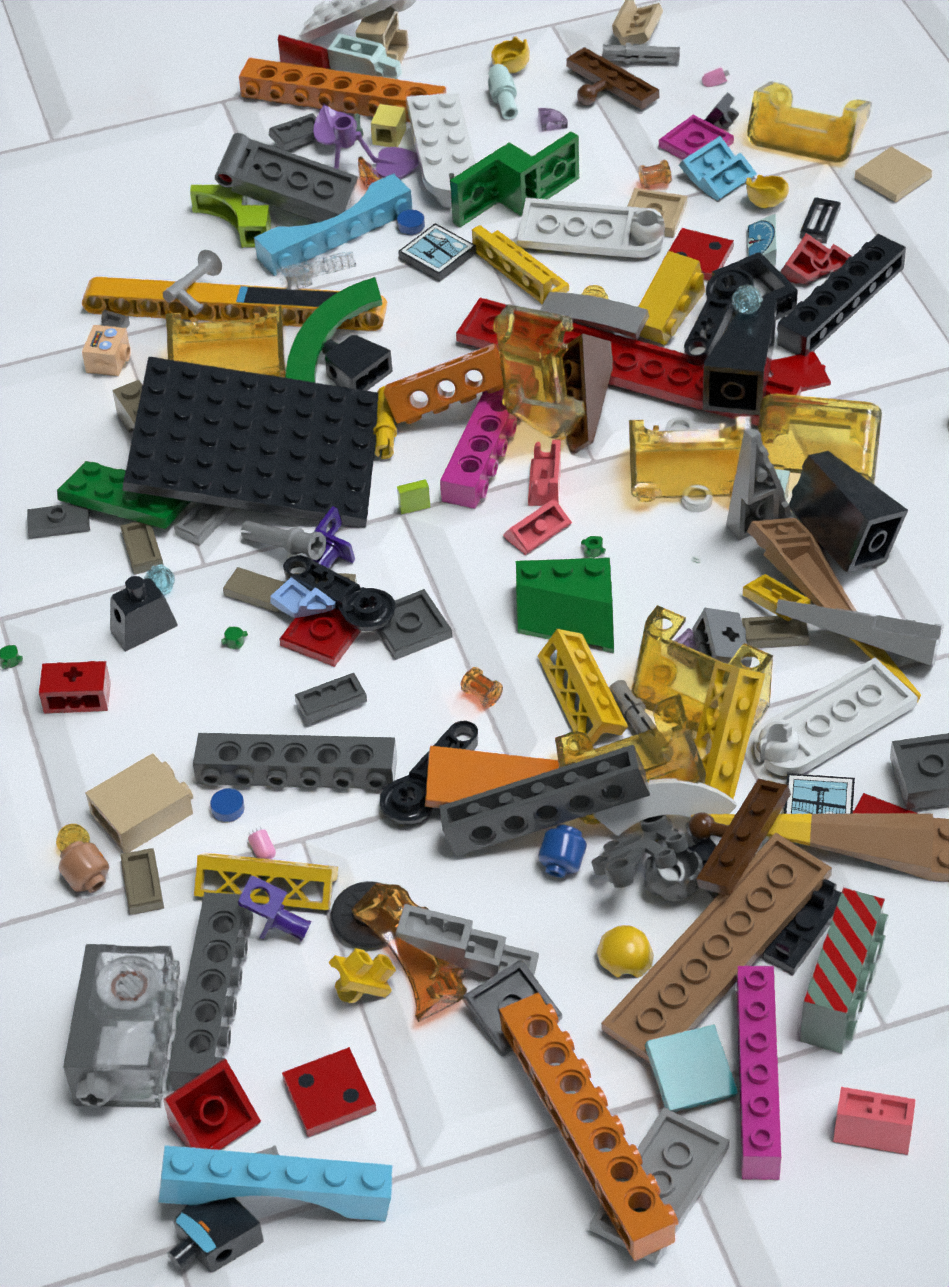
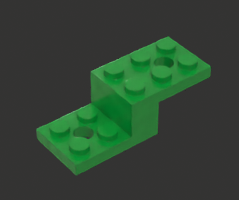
(512, 176)

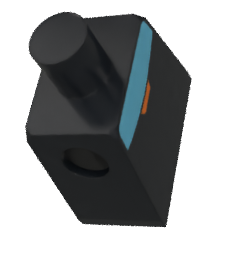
(214, 1234)

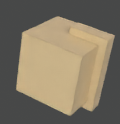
(383, 28)

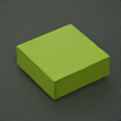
(413, 496)

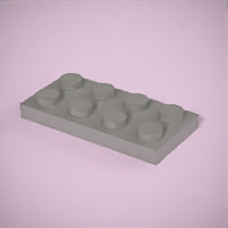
(681, 1160)

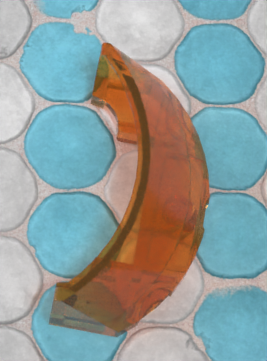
(432, 979)

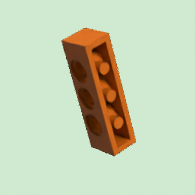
(407, 409)

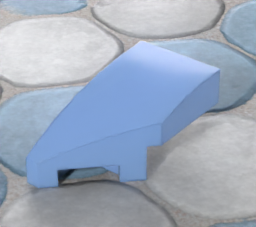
(299, 601)

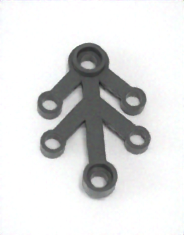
(635, 845)

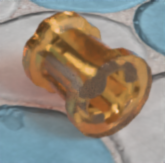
(654, 174)
(481, 687)

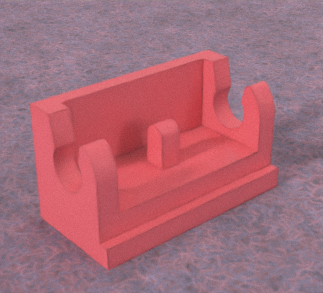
(545, 475)
(874, 1120)

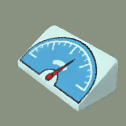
(762, 238)

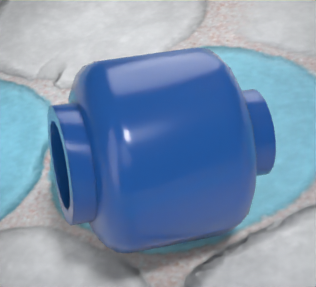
(562, 851)

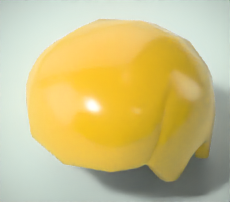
(512, 54)
(767, 190)
(625, 951)

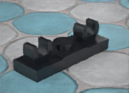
(804, 930)

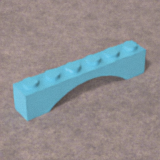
(297, 244)
(208, 1175)

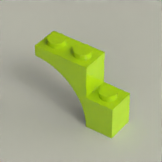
(232, 207)

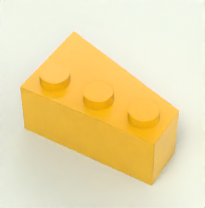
(671, 296)

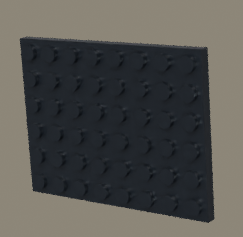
(253, 442)

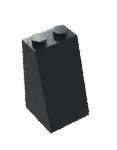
(741, 363)
(846, 512)

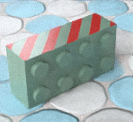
(844, 970)

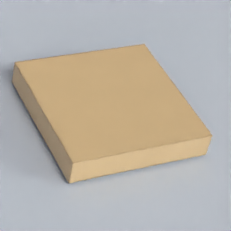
(893, 174)
(667, 204)

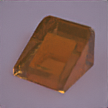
(367, 173)

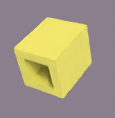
(388, 126)

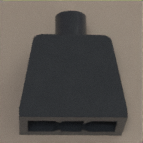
(356, 362)
(139, 613)

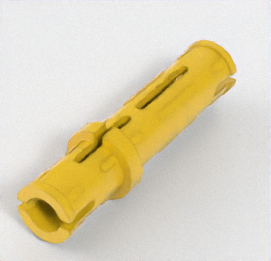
(385, 428)

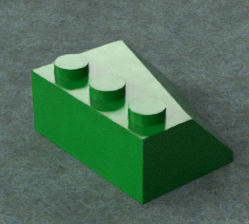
(567, 597)

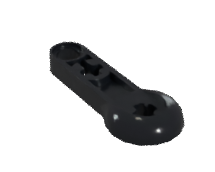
(715, 312)
(347, 594)
(415, 783)

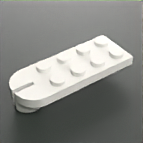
(340, 13)
(440, 141)
(590, 228)
(832, 719)

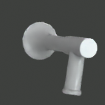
(209, 264)

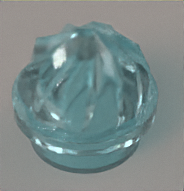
(747, 299)
(162, 577)

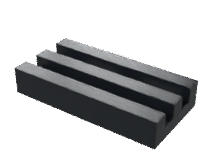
(817, 232)

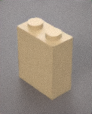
(140, 802)

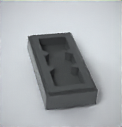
(294, 132)
(57, 520)
(330, 697)

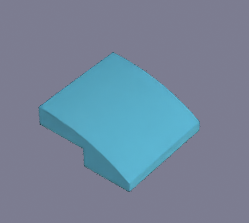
(717, 169)

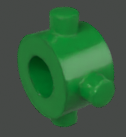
(593, 546)
(234, 637)
(9, 656)

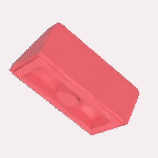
(538, 527)

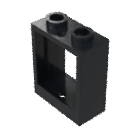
(782, 289)

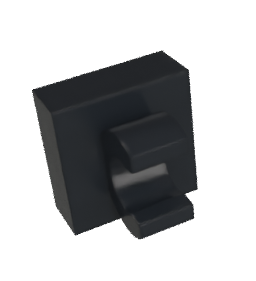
(723, 112)

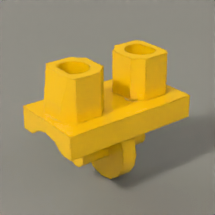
(362, 975)

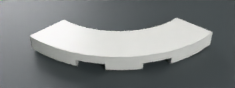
(667, 798)

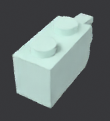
(362, 57)

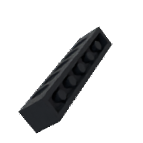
(841, 295)

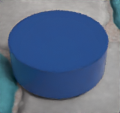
(411, 222)
(227, 804)

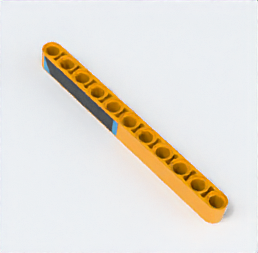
(220, 302)

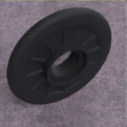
(348, 925)

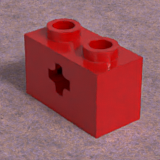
(74, 687)

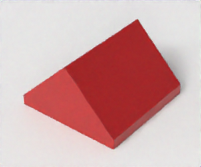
(302, 53)
(210, 1109)

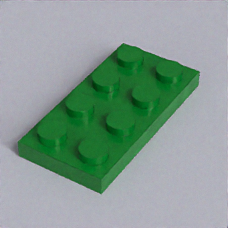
(102, 490)

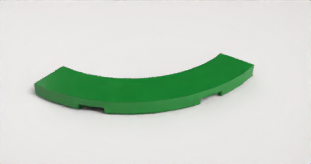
(322, 325)

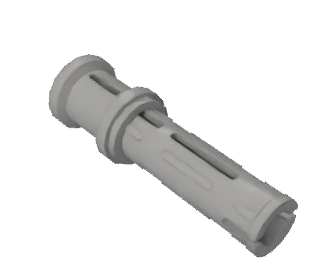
(292, 540)

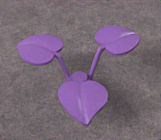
(341, 128)

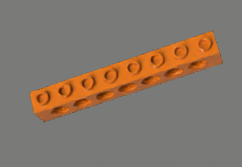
(320, 86)
(639, 1231)

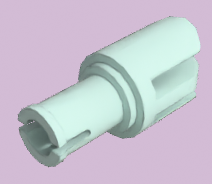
(503, 90)

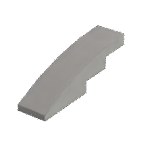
(598, 313)
(460, 944)

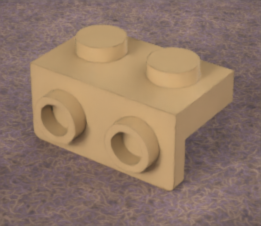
(636, 24)

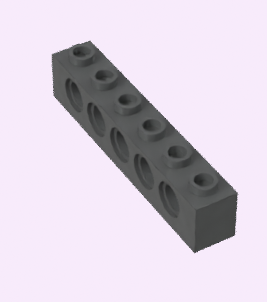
(295, 760)
(544, 800)
(217, 915)

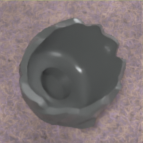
(677, 881)

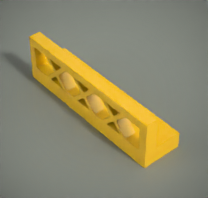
(516, 264)
(583, 679)
(732, 728)
(267, 867)

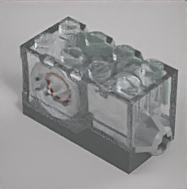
(123, 1026)

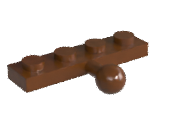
(609, 77)
(740, 838)

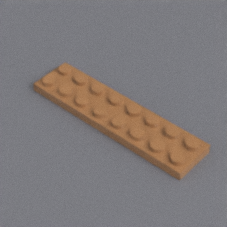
(725, 935)

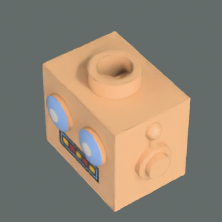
(106, 350)

